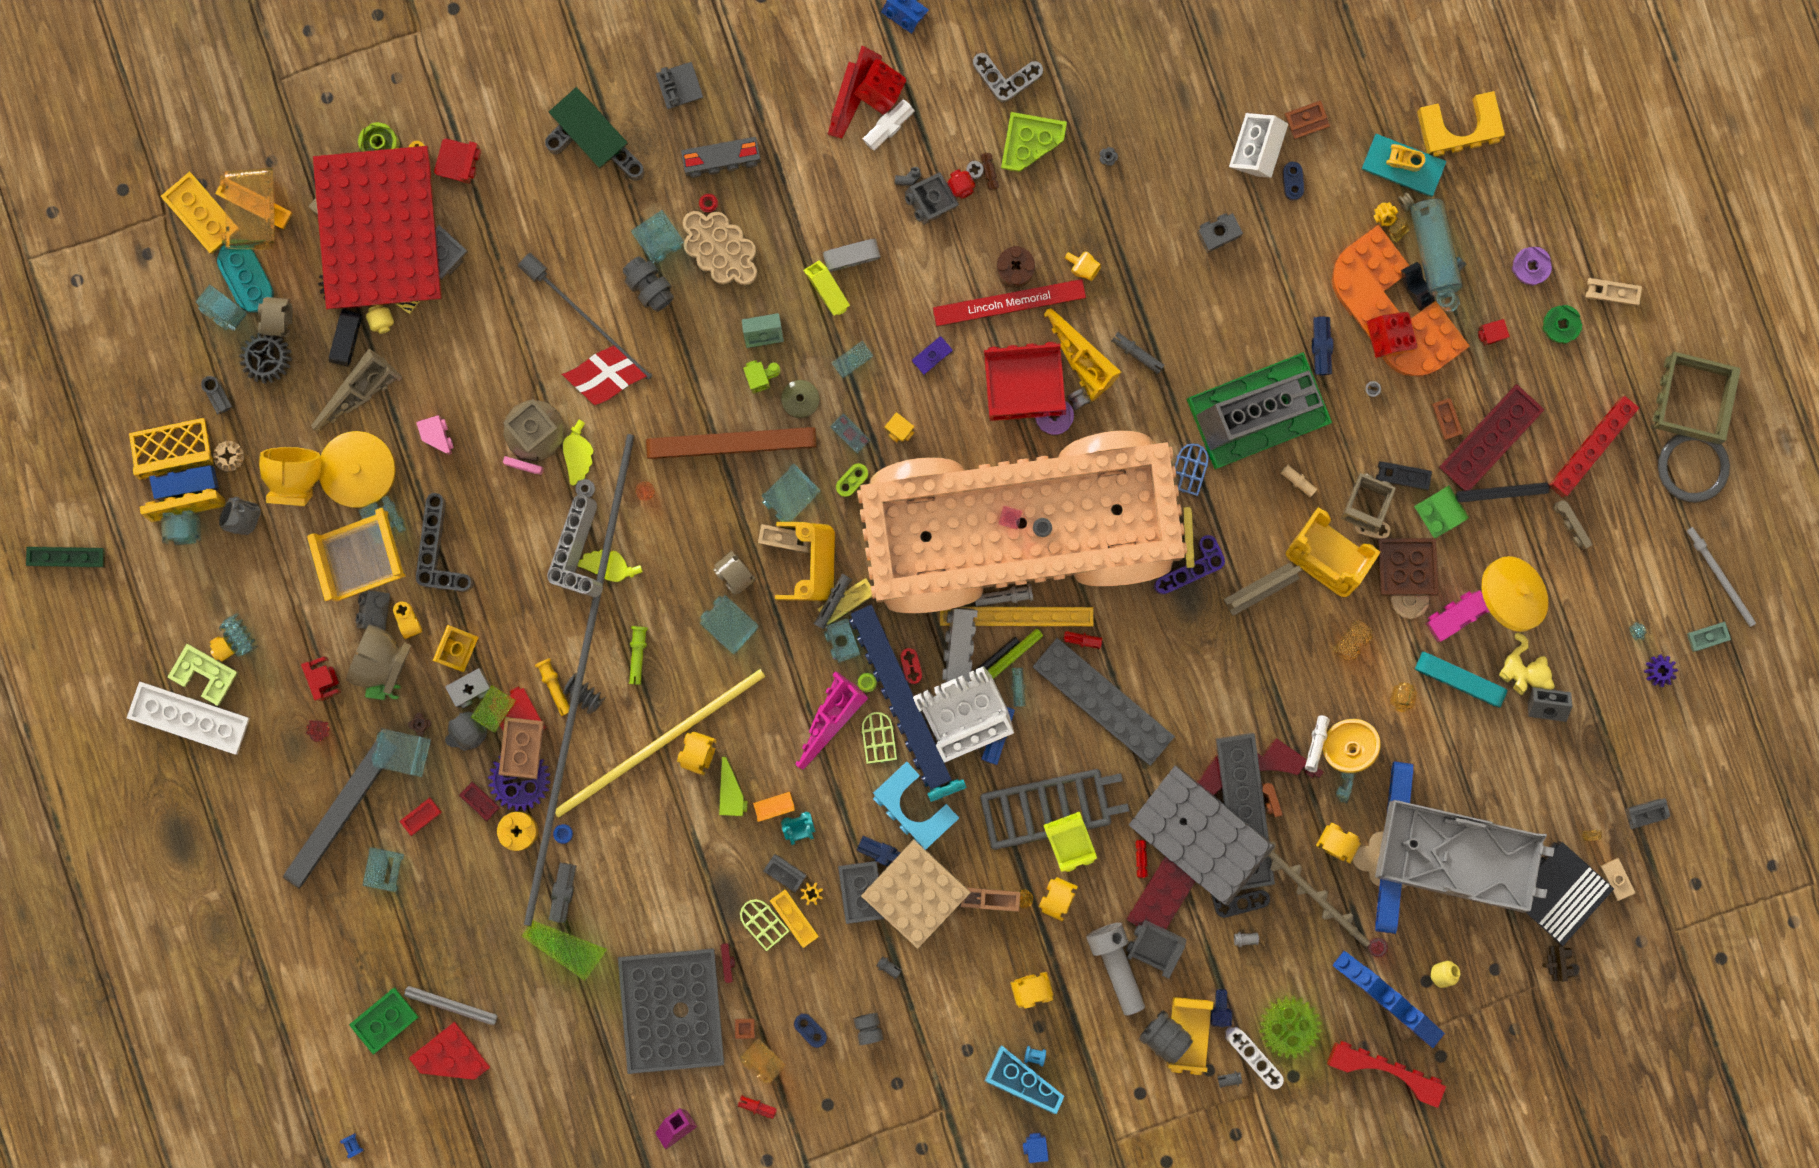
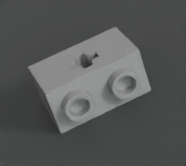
(457, 688)

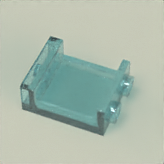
(790, 494)
(728, 624)
(401, 752)

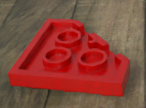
(450, 1056)

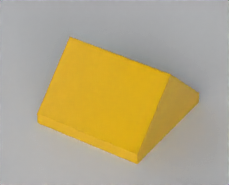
(455, 648)

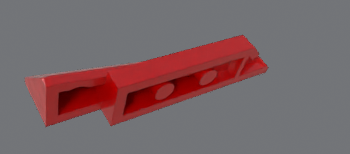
(846, 101)

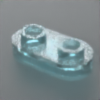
(1344, 791)

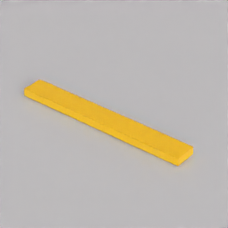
(1029, 616)

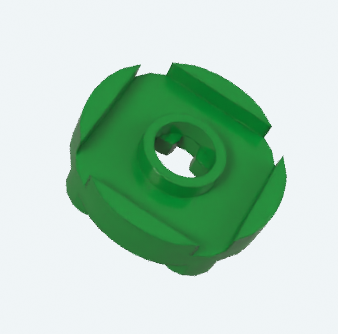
(1551, 325)

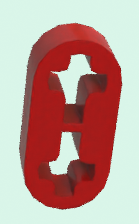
(916, 665)

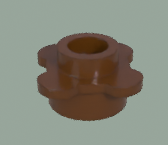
(424, 724)

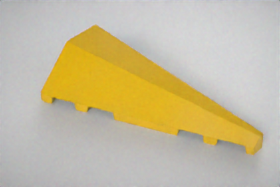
(1091, 366)

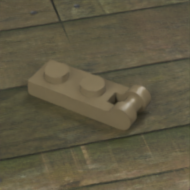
(1572, 524)

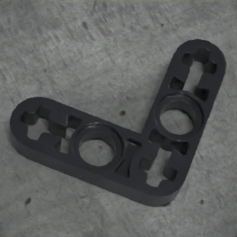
(1233, 908)

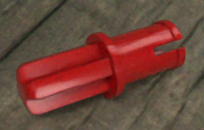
(1083, 639)
(757, 1107)

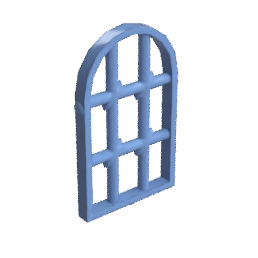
(1183, 474)

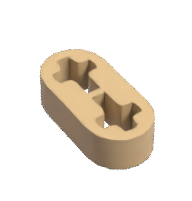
(1373, 535)

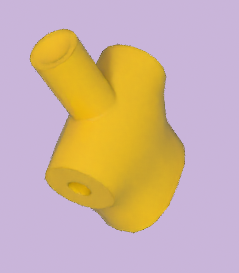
(1084, 266)

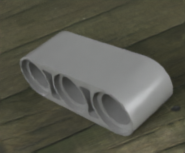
(851, 255)

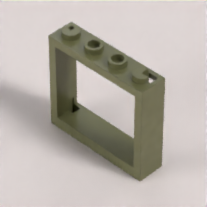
(1726, 404)

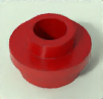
(710, 197)

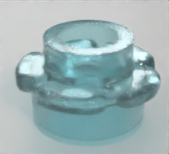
(1637, 631)

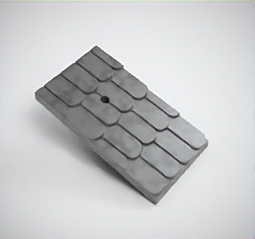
(1201, 835)

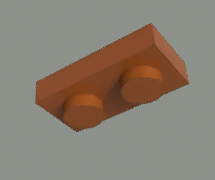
(1447, 419)

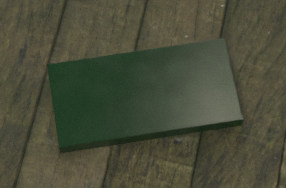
(588, 127)

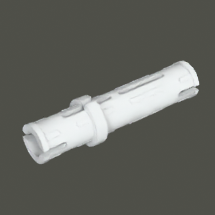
(1319, 736)

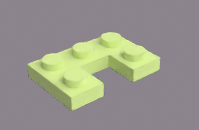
(219, 674)

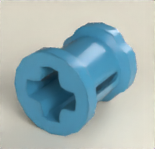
(1035, 1056)

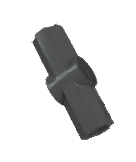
(562, 892)

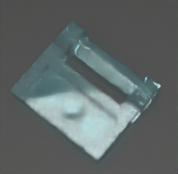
(377, 867)

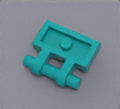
(940, 792)

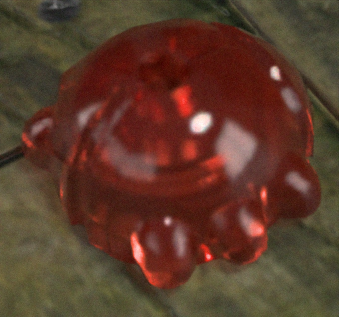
(315, 735)

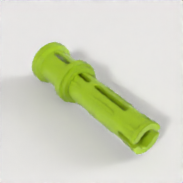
(637, 644)

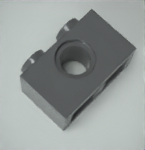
(1212, 241)
(1549, 704)

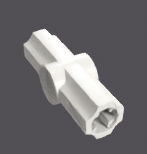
(888, 125)

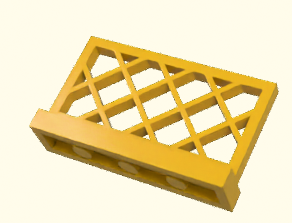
(169, 464)

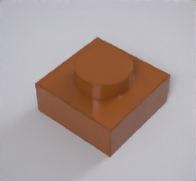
(745, 1028)

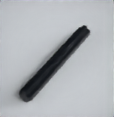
(1502, 492)

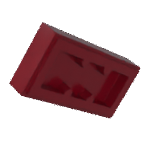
(479, 801)
(728, 962)

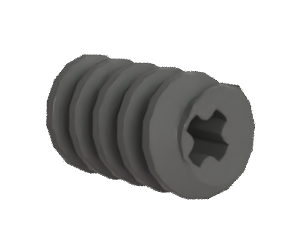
(587, 697)

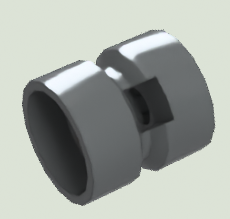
(868, 1028)

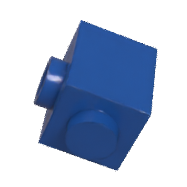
(1036, 1148)

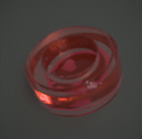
(1377, 947)

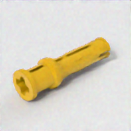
(550, 678)

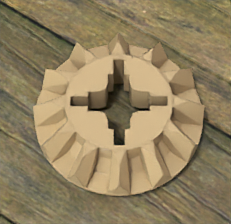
(235, 461)

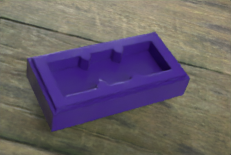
(932, 355)

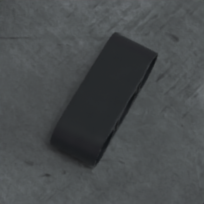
(345, 338)

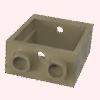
(1364, 520)

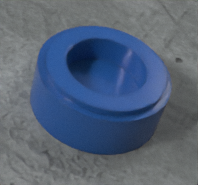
(563, 833)

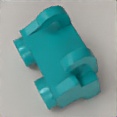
(798, 827)

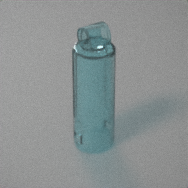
(1437, 252)

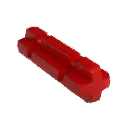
(1141, 859)

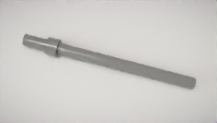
(1700, 545)

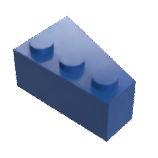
(185, 482)

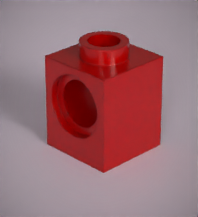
(1493, 332)

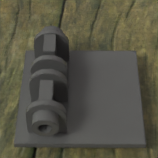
(679, 85)

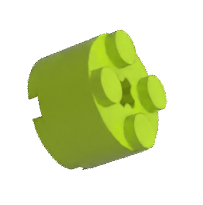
(373, 134)

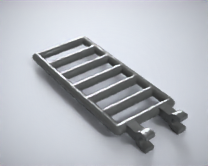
(1041, 785)

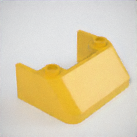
(822, 561)

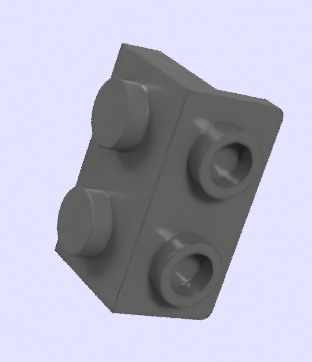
(372, 609)

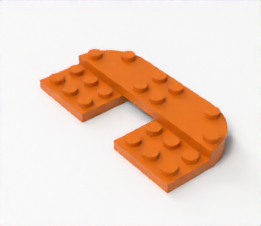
(1359, 283)

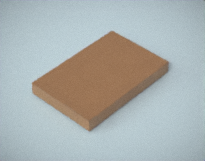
(521, 748)

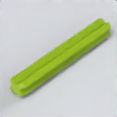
(1016, 652)

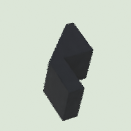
(1416, 285)

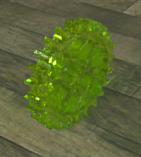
(1304, 1037)

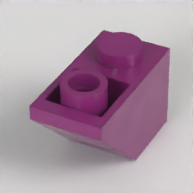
(675, 1127)

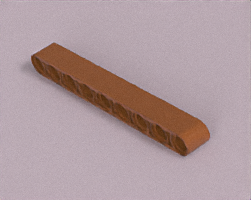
(731, 443)

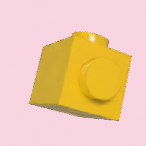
(899, 428)

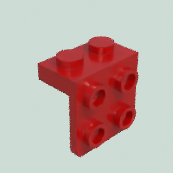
(880, 87)
(457, 160)
(1392, 334)

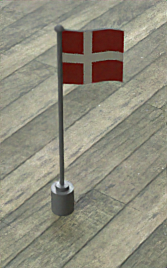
(605, 371)

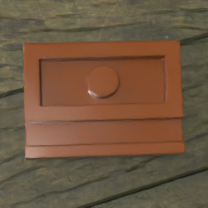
(1307, 120)

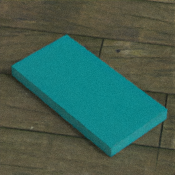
(1422, 181)

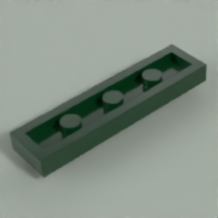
(65, 557)

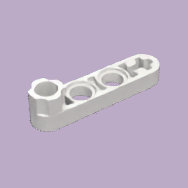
(1255, 1058)

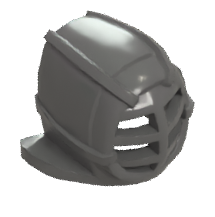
(239, 516)
(465, 732)

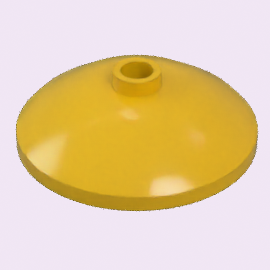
(1349, 736)

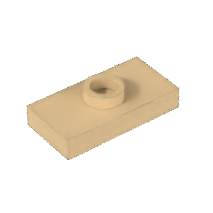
(1617, 879)

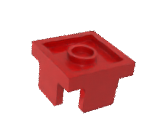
(320, 679)

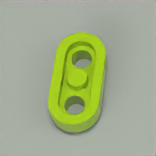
(850, 479)

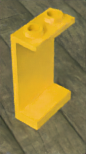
(1195, 1019)

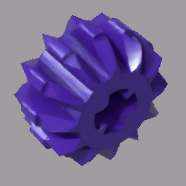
(1661, 678)

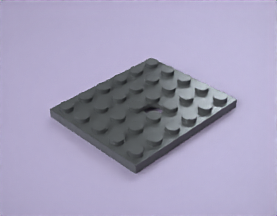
(651, 1029)

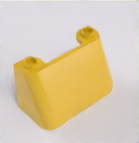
(1330, 555)

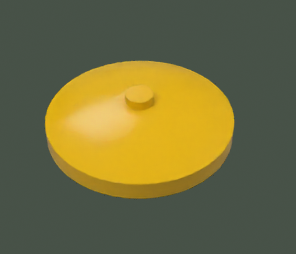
(357, 469)
(1514, 594)

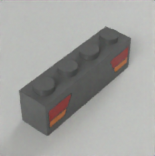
(721, 156)

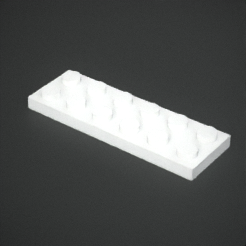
(188, 718)

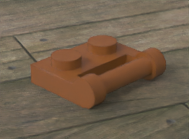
(1272, 805)

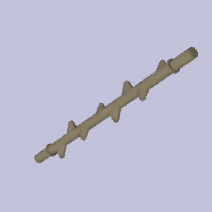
(1319, 897)

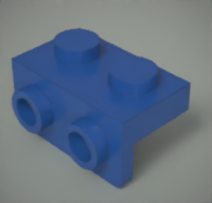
(905, 13)

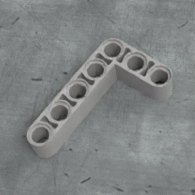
(572, 549)

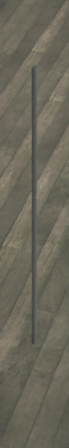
(578, 683)

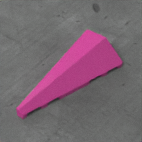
(840, 704)

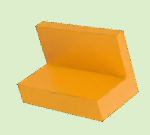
(774, 806)

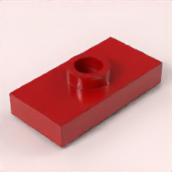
(420, 816)

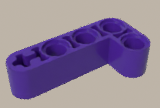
(1190, 576)

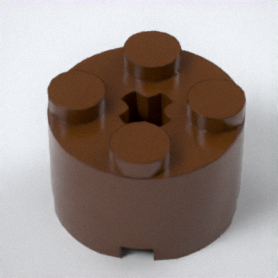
(1015, 278)

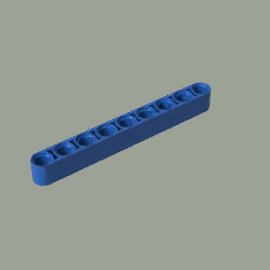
(1389, 891)

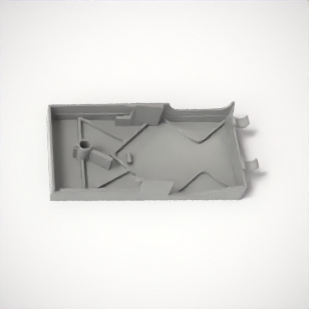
(1461, 856)

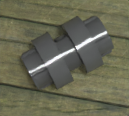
(653, 290)

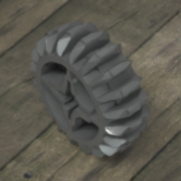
(268, 349)

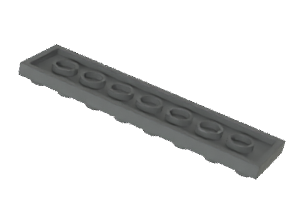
(1103, 701)
(1244, 792)

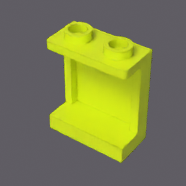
(1070, 842)

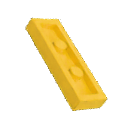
(794, 918)

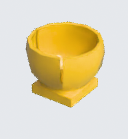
(289, 474)

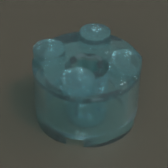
(181, 529)

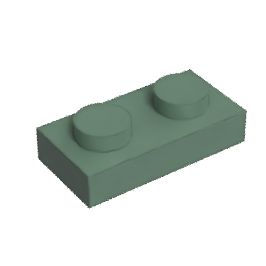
(1708, 636)

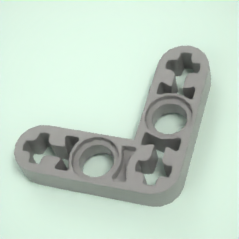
(1001, 83)

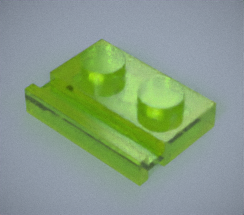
(493, 708)

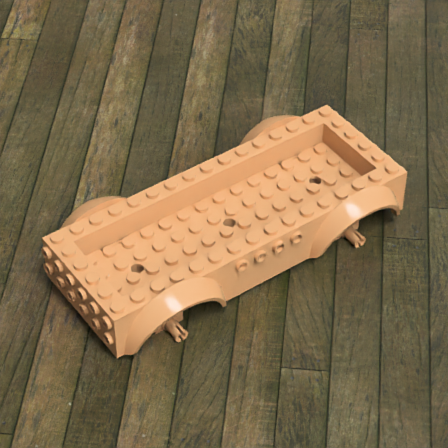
(976, 553)

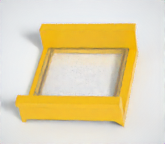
(356, 557)

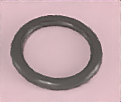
(1683, 495)

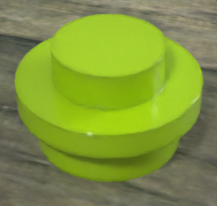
(867, 682)

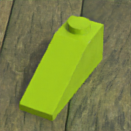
(731, 795)

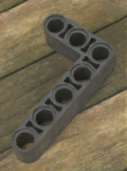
(625, 166)
(434, 549)

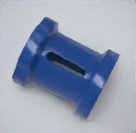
(351, 1145)

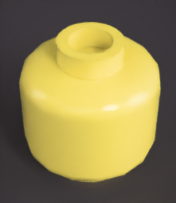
(379, 319)
(1445, 974)

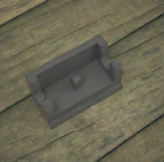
(1647, 813)
(785, 872)

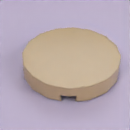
(1409, 606)

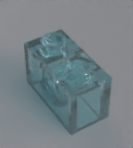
(846, 652)

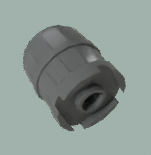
(1166, 1038)

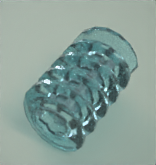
(237, 636)

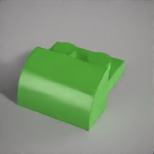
(1441, 512)

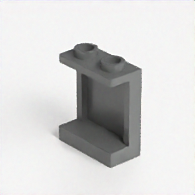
(1156, 947)

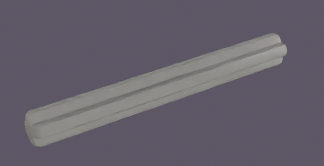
(450, 1005)

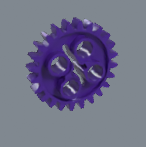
(522, 796)

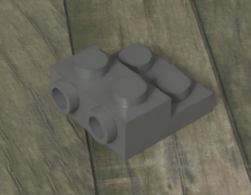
(930, 198)

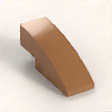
(992, 899)

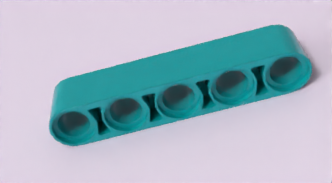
(1461, 679)

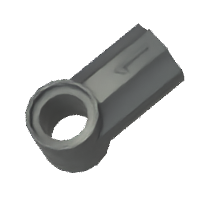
(216, 396)

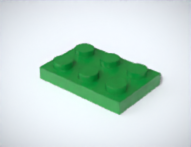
(384, 1020)

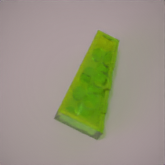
(569, 951)

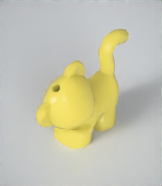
(1535, 674)

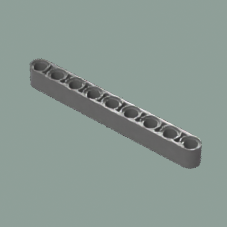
(333, 821)

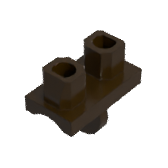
(1557, 963)

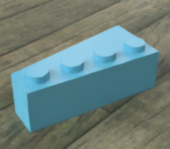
(1019, 1080)

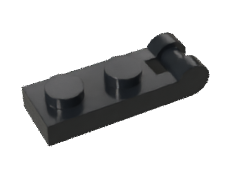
(1404, 475)

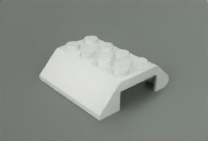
(965, 714)

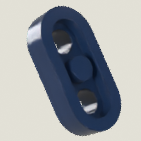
(1293, 180)
(810, 1030)

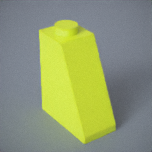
(827, 288)

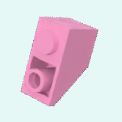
(433, 433)

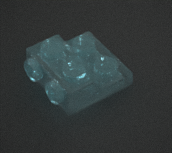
(657, 237)

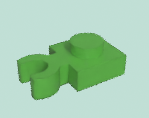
(377, 692)

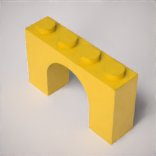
(1439, 139)

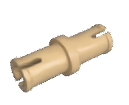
(1298, 480)

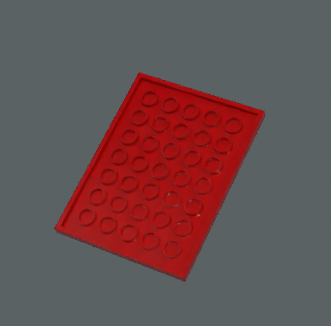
(377, 227)

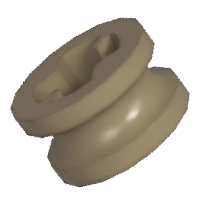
(1406, 202)

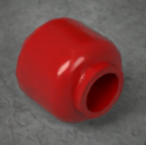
(961, 184)

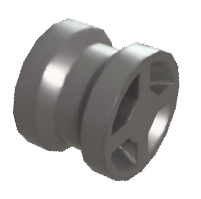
(1079, 398)

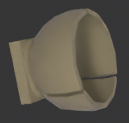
(534, 430)
(377, 660)

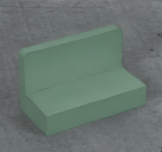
(762, 330)

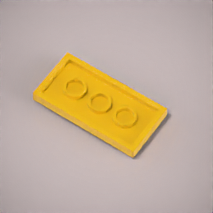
(197, 211)
(204, 501)

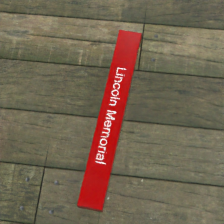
(1009, 302)

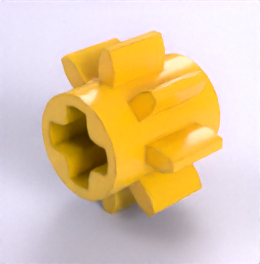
(1385, 214)
(807, 895)

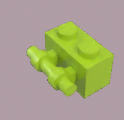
(758, 377)

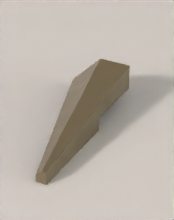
(366, 379)

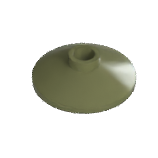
(807, 406)

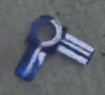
(1221, 1015)

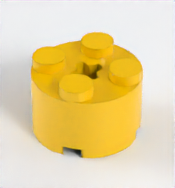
(697, 752)
(506, 833)
(1338, 843)
(1058, 899)
(1031, 990)

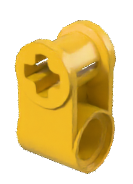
(1404, 158)
(407, 623)

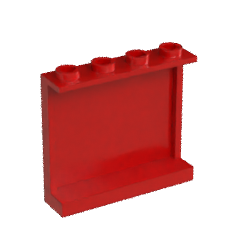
(1024, 381)

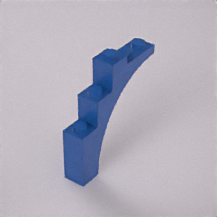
(1389, 999)

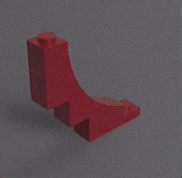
(1275, 758)

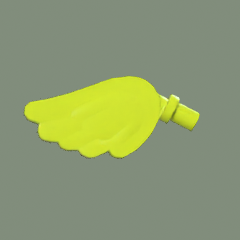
(577, 454)
(616, 568)

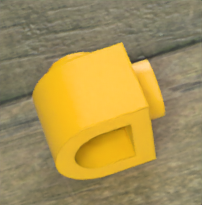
(221, 649)

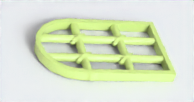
(874, 745)
(763, 931)

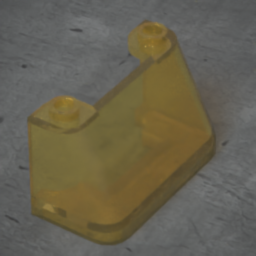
(249, 209)

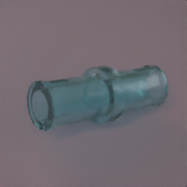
(1018, 687)

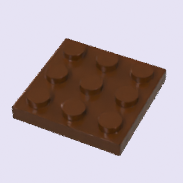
(1408, 567)

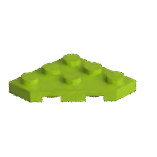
(1030, 139)

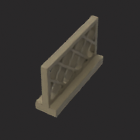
(1262, 588)

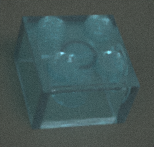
(217, 305)

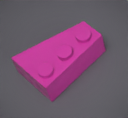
(1457, 615)

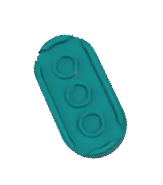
(244, 277)

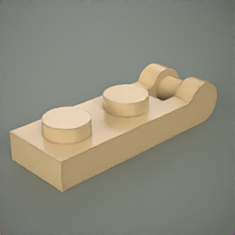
(1614, 292)
(782, 538)

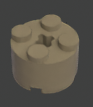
(275, 316)
(734, 572)

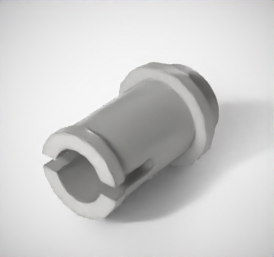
(1246, 939)

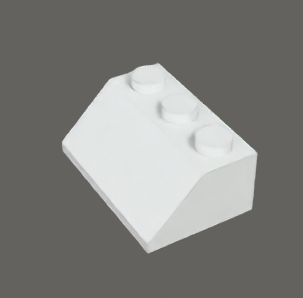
(1258, 144)

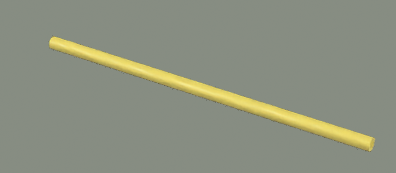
(659, 743)

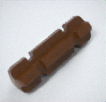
(989, 171)

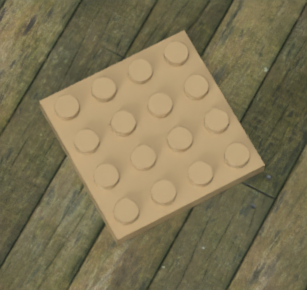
(915, 893)

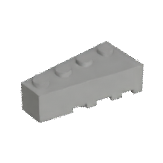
(959, 643)

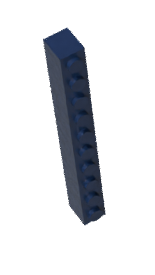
(900, 696)

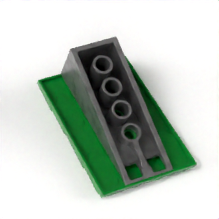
(1259, 410)

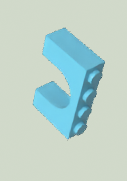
(923, 832)

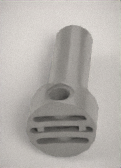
(1109, 943)

